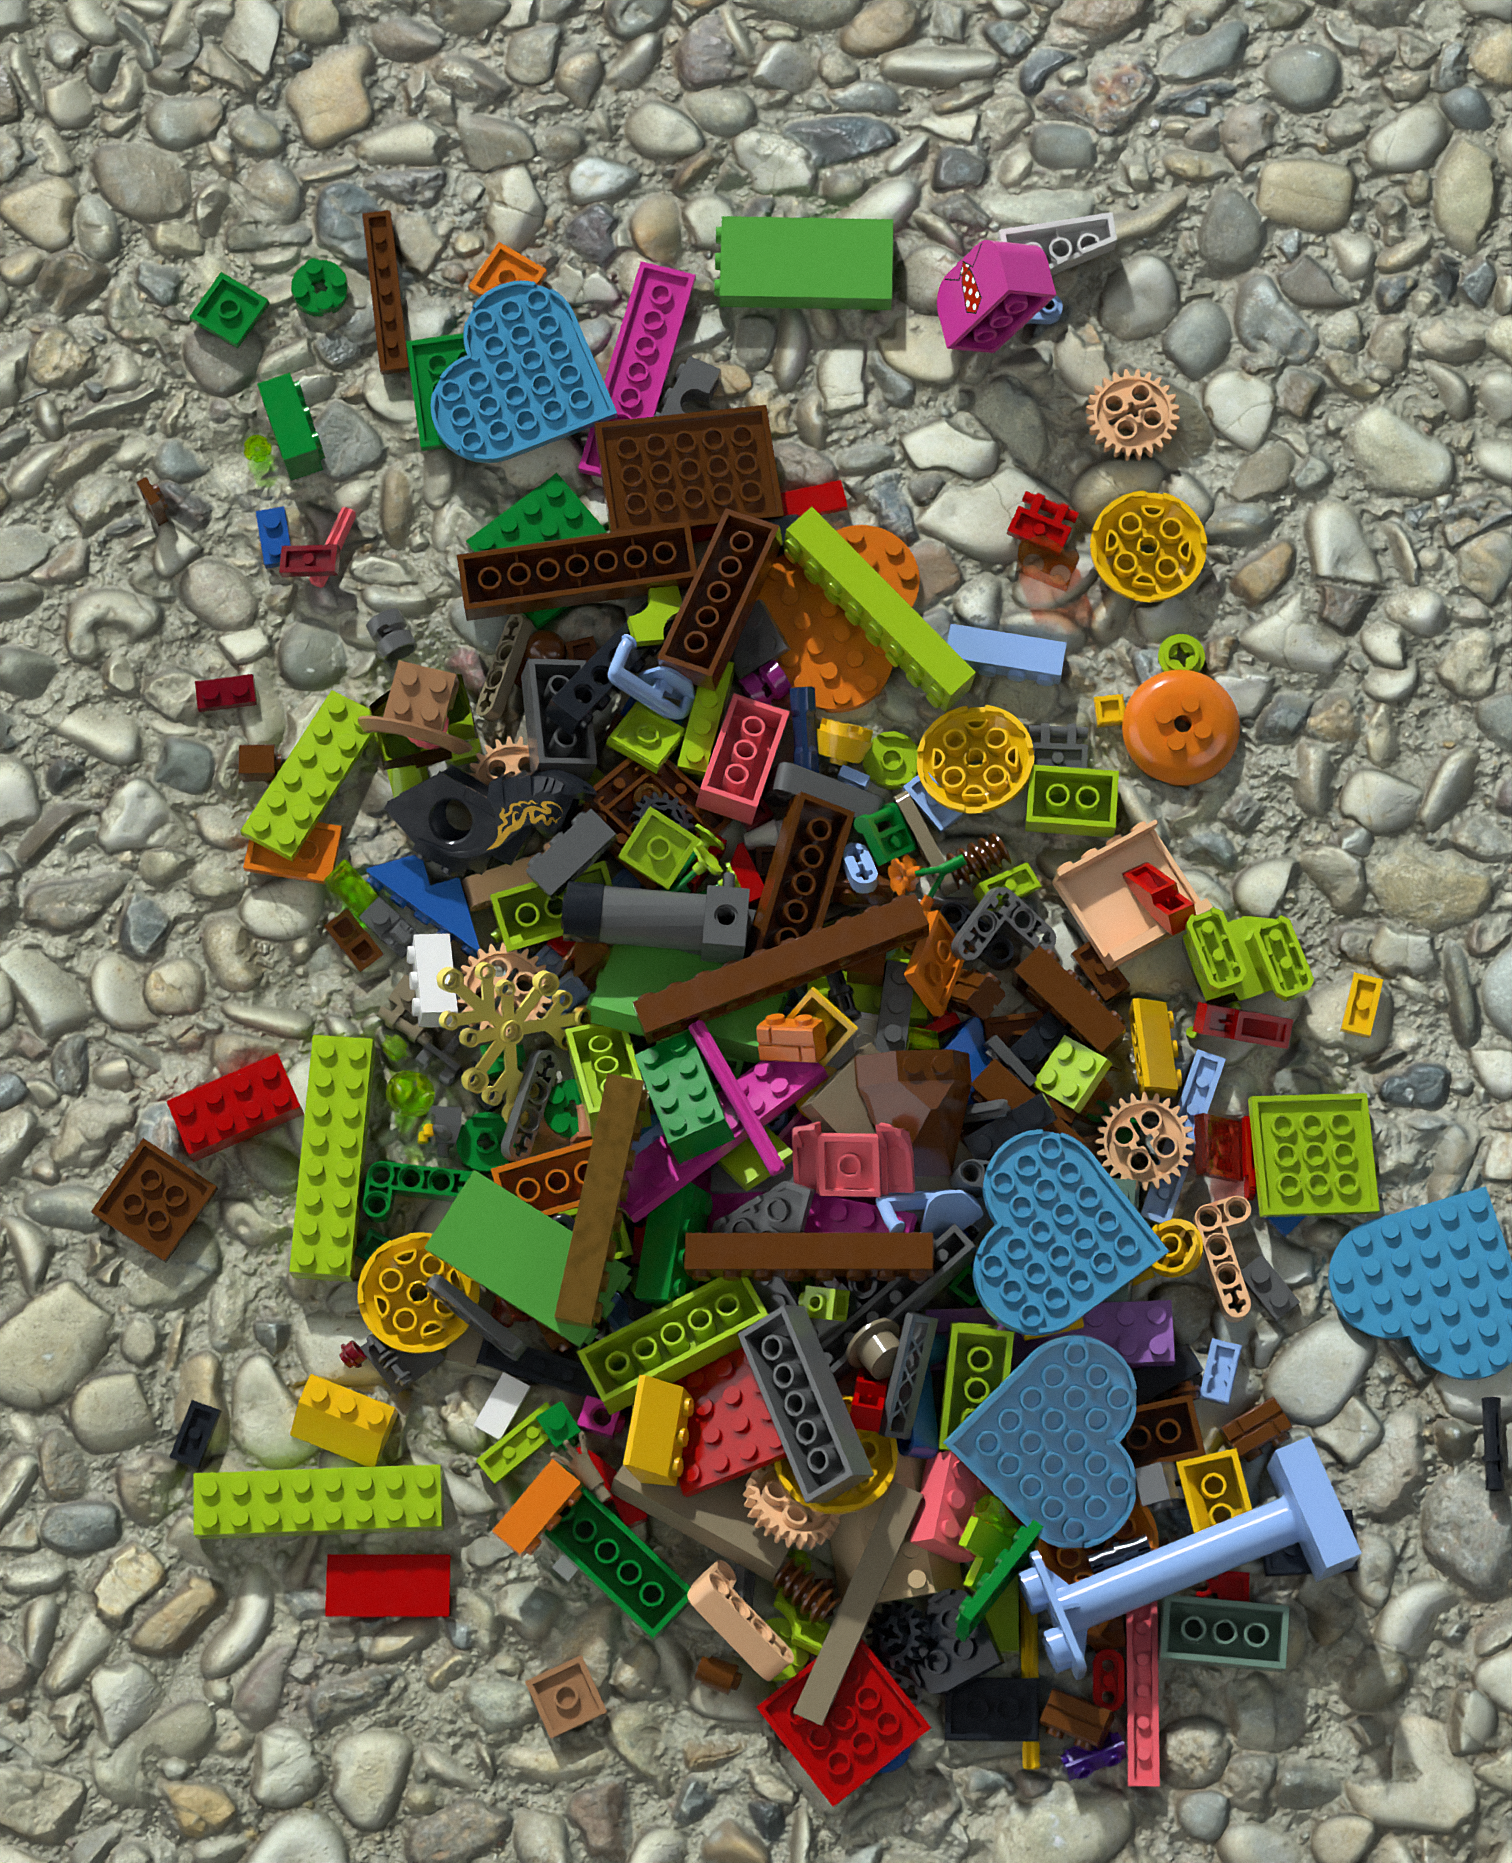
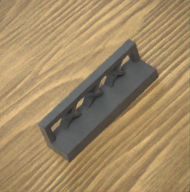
(908, 1375)

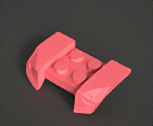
(853, 1162)

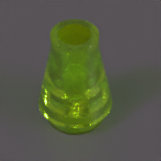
(994, 1513)

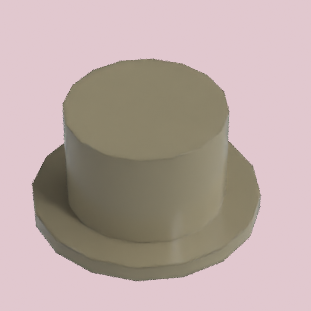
(875, 1348)

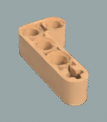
(479, 887)
(1226, 1262)
(738, 1622)

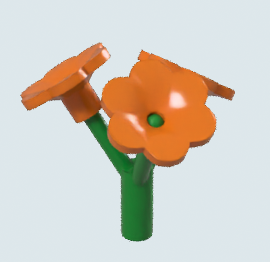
(906, 875)

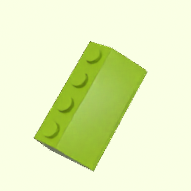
(530, 916)

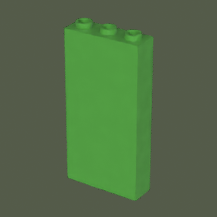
(804, 263)
(643, 970)
(515, 1253)

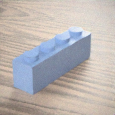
(1009, 654)

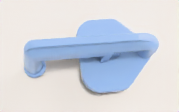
(652, 684)
(941, 1208)

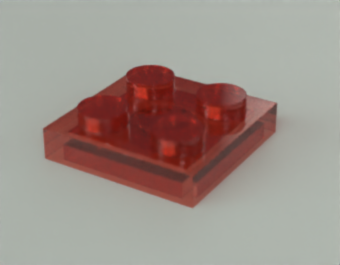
(1218, 1148)

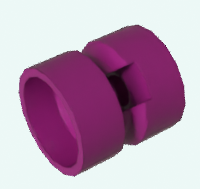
(769, 676)

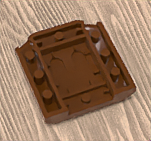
(615, 804)

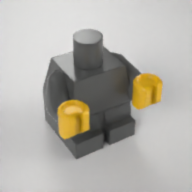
(442, 1130)

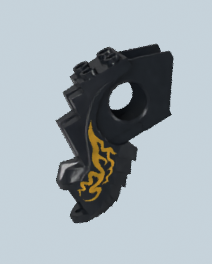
(501, 813)

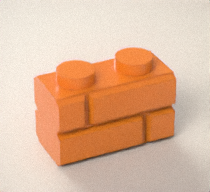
(791, 1039)

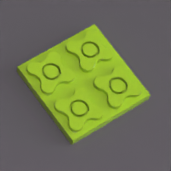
(1313, 1155)

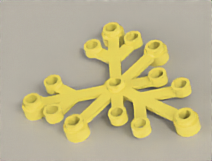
(485, 1011)

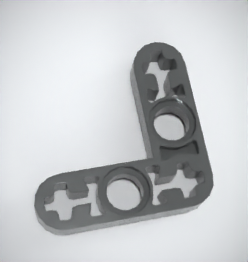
(1001, 915)

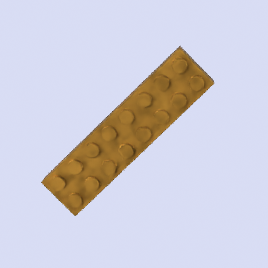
(600, 1200)

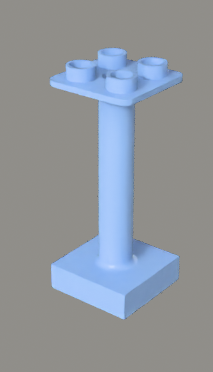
(1302, 1514)

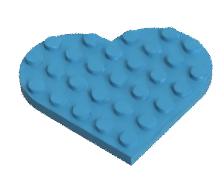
(522, 377)
(1058, 1235)
(1433, 1279)
(1054, 1439)

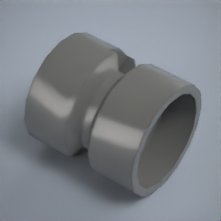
(393, 638)

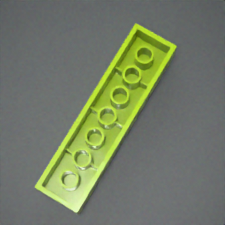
(877, 610)
(332, 1158)
(318, 1501)

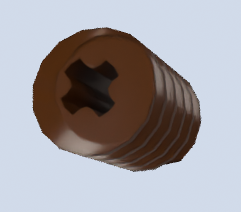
(980, 858)
(806, 1592)

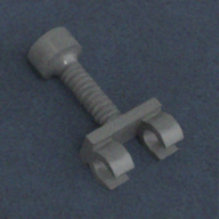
(427, 1055)

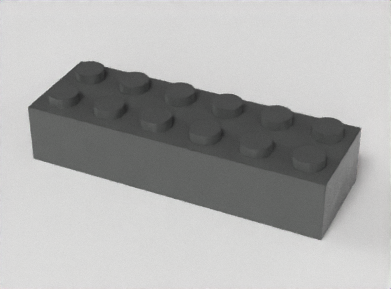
(805, 1404)

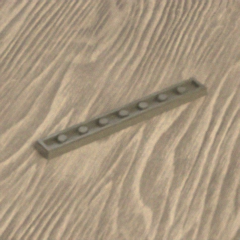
(858, 1603)

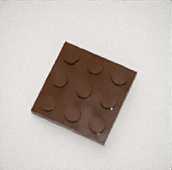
(154, 1200)

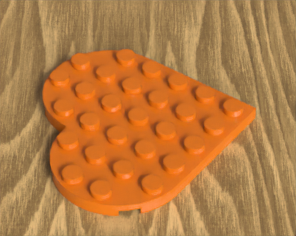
(824, 645)

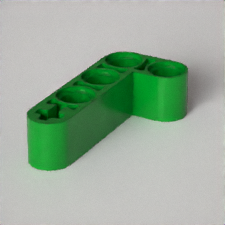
(395, 1186)

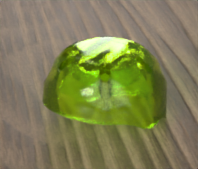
(410, 1096)

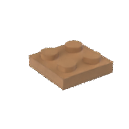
(566, 1697)

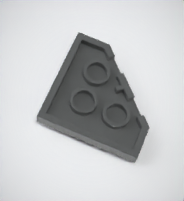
(776, 1211)

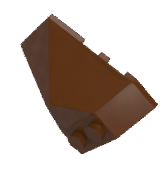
(921, 1094)

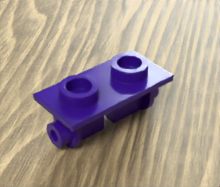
(1082, 1763)

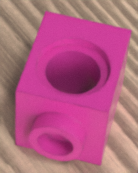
(590, 1409)

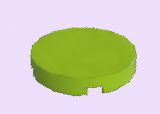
(891, 760)

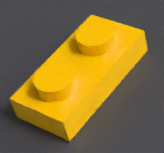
(1361, 1005)

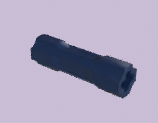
(804, 727)

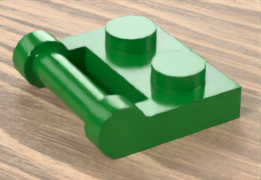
(891, 842)

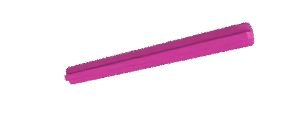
(737, 1098)

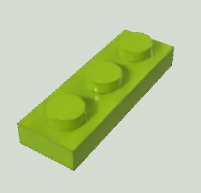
(514, 1447)

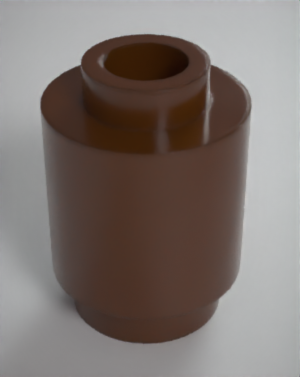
(718, 1674)

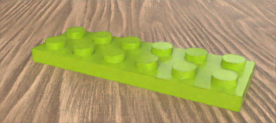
(309, 777)

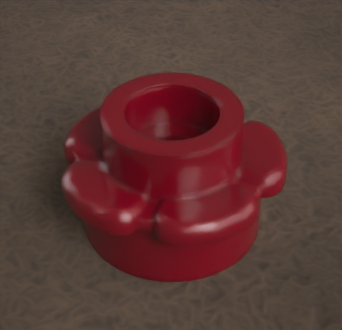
(352, 1355)

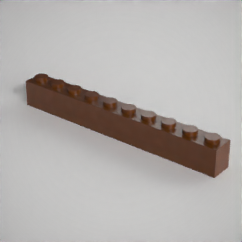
(781, 967)

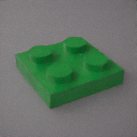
(229, 310)

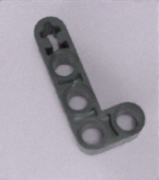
(789, 779)

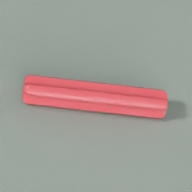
(337, 536)

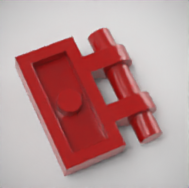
(1030, 524)

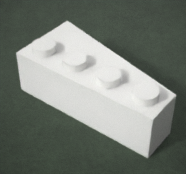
(1067, 240)

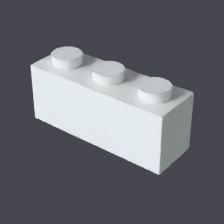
(430, 955)

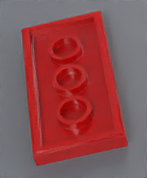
(388, 1586)

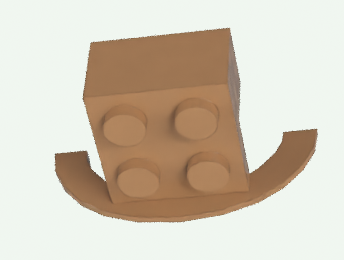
(419, 707)

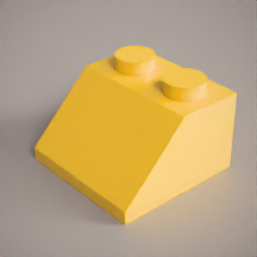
(837, 1026)

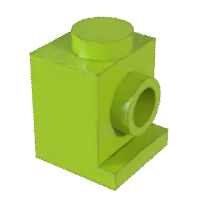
(825, 1303)

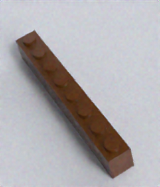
(810, 1256)

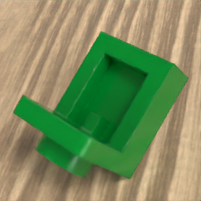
(559, 1426)

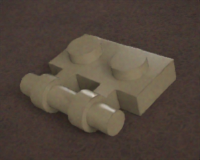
(402, 998)

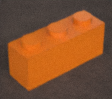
(538, 1509)

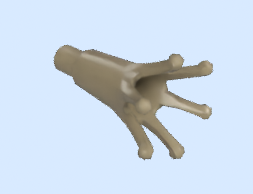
(584, 1469)

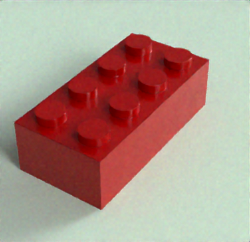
(235, 1107)

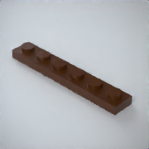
(385, 292)

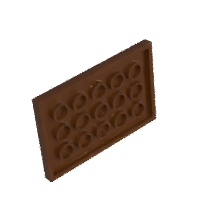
(688, 468)

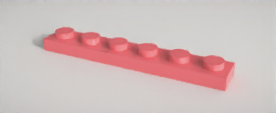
(1142, 1697)

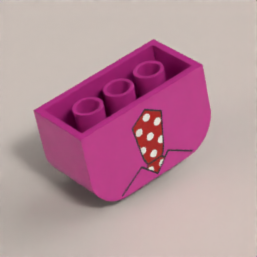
(993, 294)

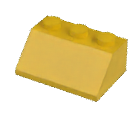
(1153, 1048)
(343, 1421)
(658, 1431)
(1213, 1488)

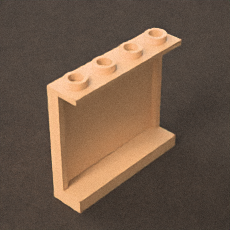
(1106, 905)

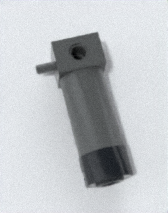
(659, 919)

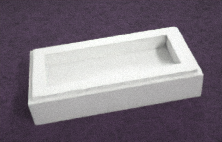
(502, 1406)

